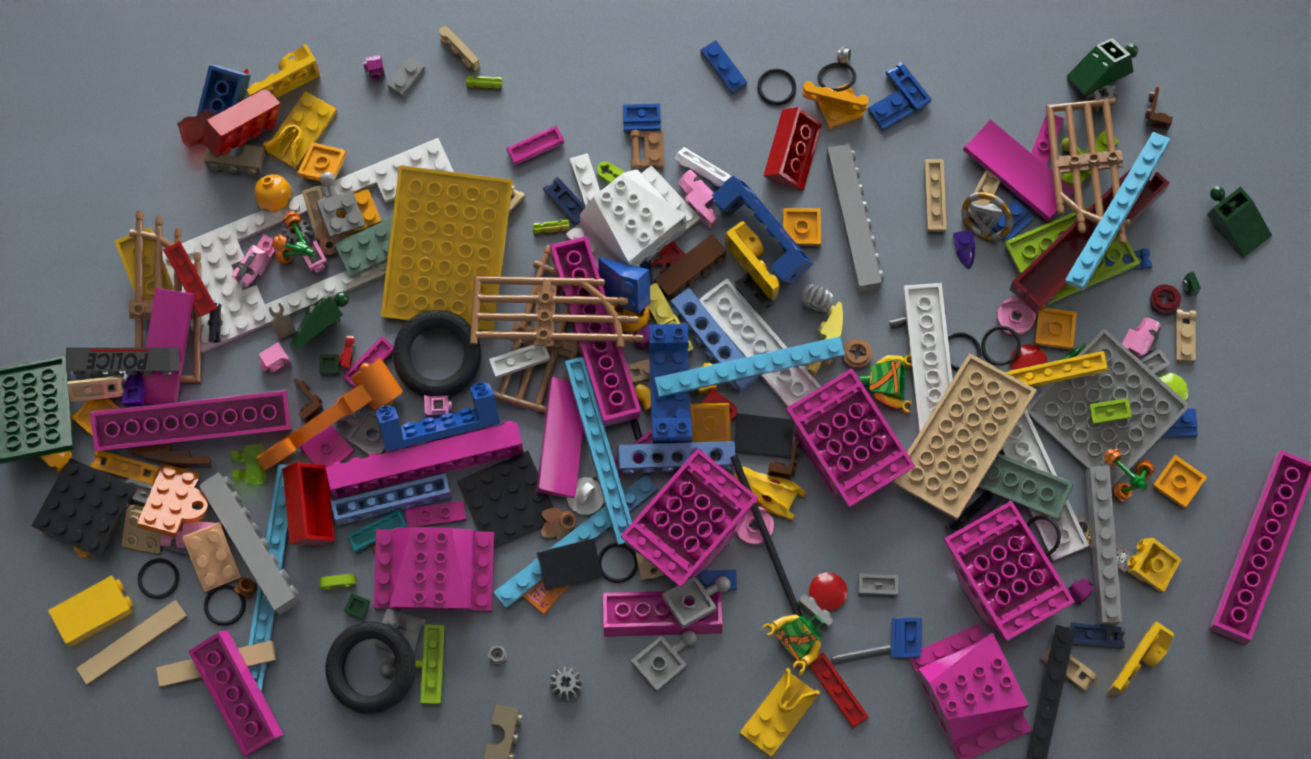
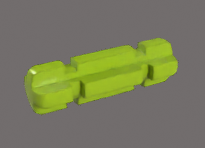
(484, 82)
(550, 227)

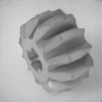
(1107, 91)
(292, 238)
(817, 298)
(574, 683)

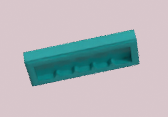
(366, 535)

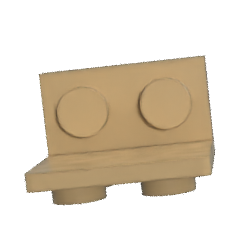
(139, 538)

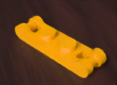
(840, 99)
(125, 467)

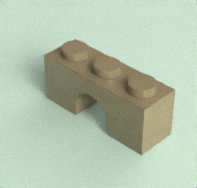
(249, 162)
(506, 719)

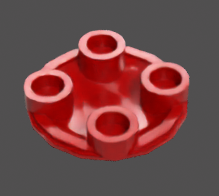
(1029, 356)
(828, 591)

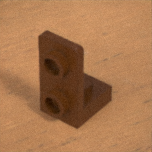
(1156, 120)
(310, 411)
(779, 469)

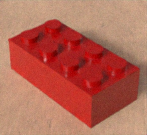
(241, 123)
(308, 504)

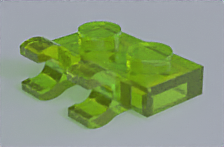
(254, 473)

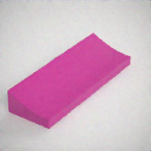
(1016, 168)
(167, 329)
(560, 442)
(649, 615)
(235, 692)

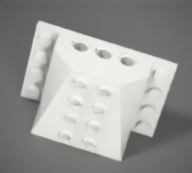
(634, 218)

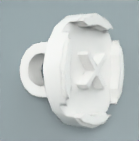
(587, 498)

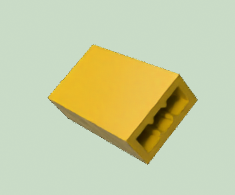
(91, 611)

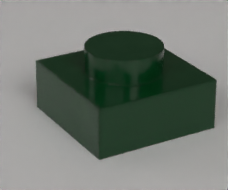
(1191, 284)
(329, 364)
(357, 606)

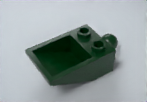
(1103, 66)
(1240, 225)
(318, 317)

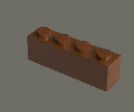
(691, 267)

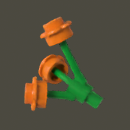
(282, 249)
(1144, 470)

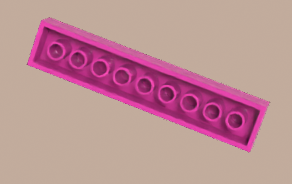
(603, 359)
(190, 420)
(424, 460)
(1262, 548)

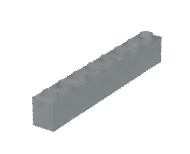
(853, 218)
(249, 543)
(1103, 545)

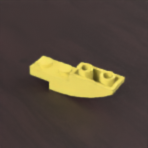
(660, 309)
(828, 330)

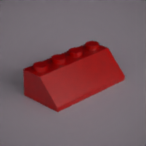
(792, 148)

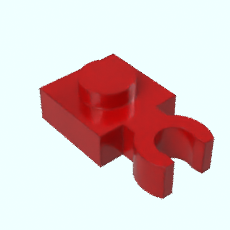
(669, 256)
(346, 357)

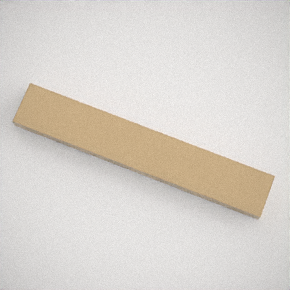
(131, 642)
(187, 670)

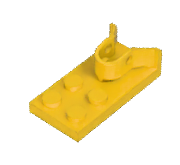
(292, 74)
(299, 130)
(126, 250)
(746, 251)
(1145, 651)
(779, 713)

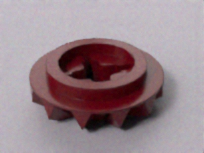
(1173, 296)

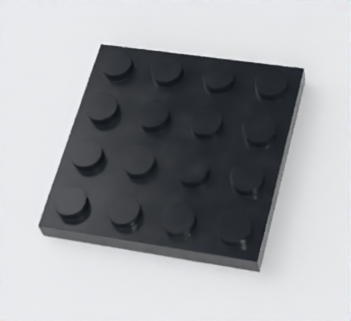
(506, 499)
(84, 507)

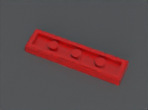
(190, 278)
(838, 691)

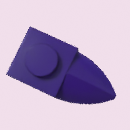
(965, 247)
(133, 391)

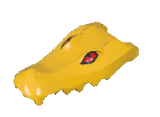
(773, 492)

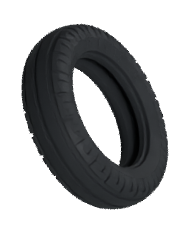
(409, 333)
(336, 667)

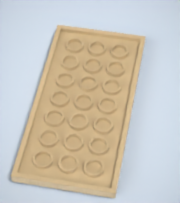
(964, 435)

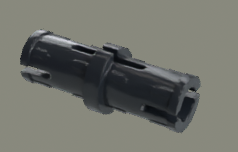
(215, 324)

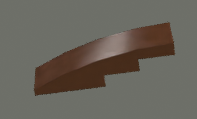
(164, 454)

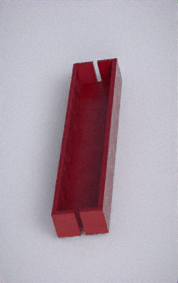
(1048, 272)

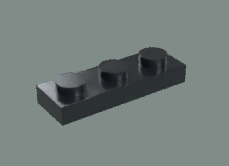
(973, 512)

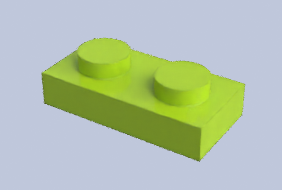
(1110, 411)

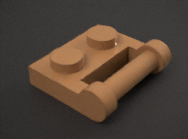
(653, 149)

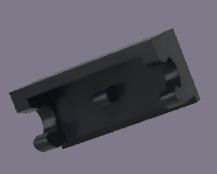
(753, 293)

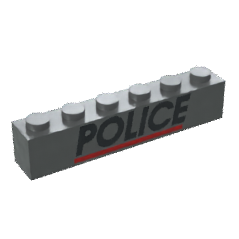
(122, 359)

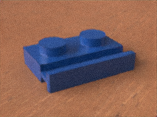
(890, 110)
(641, 117)
(1021, 219)
(1184, 427)
(906, 637)

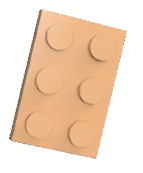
(211, 557)

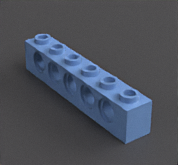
(688, 301)
(665, 450)
(391, 499)

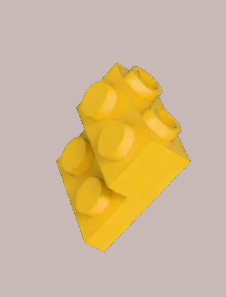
(1153, 563)

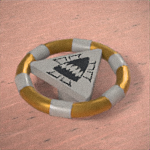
(986, 216)

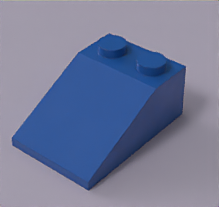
(223, 89)
(626, 282)

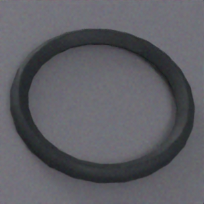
(837, 64)
(781, 71)
(1001, 328)
(970, 337)
(1056, 528)
(151, 562)
(635, 563)
(223, 622)

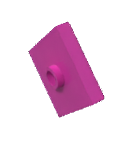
(327, 448)

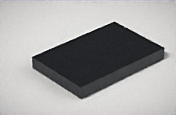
(763, 435)
(569, 564)

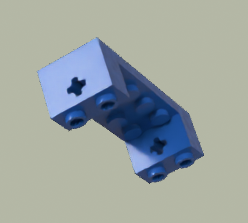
(736, 194)
(667, 356)
(449, 424)

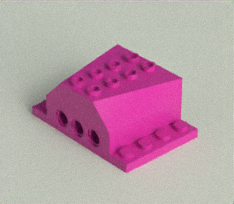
(848, 439)
(690, 519)
(433, 569)
(1006, 572)
(972, 692)

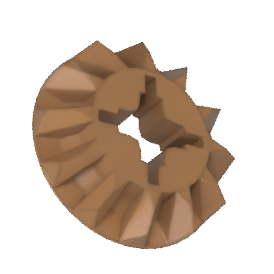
(865, 350)

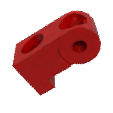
(716, 397)

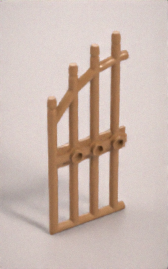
(1085, 162)
(141, 309)
(545, 311)
(563, 348)

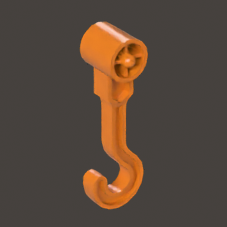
(373, 386)

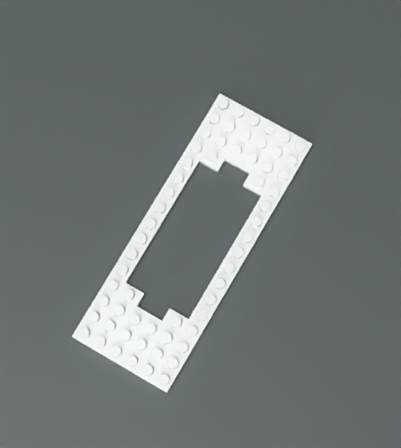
(220, 251)

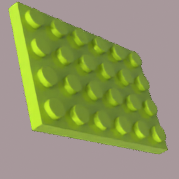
(1030, 245)

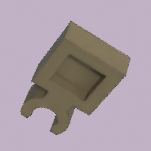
(282, 324)

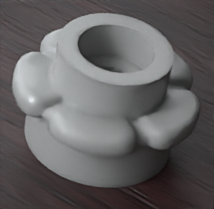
(844, 55)
(492, 654)

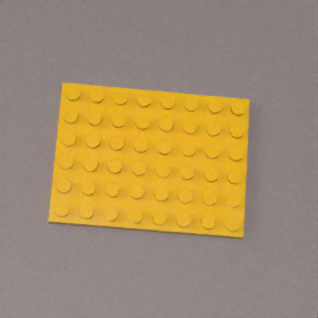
(441, 238)

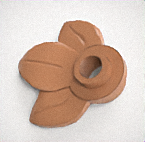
(322, 235)
(554, 523)

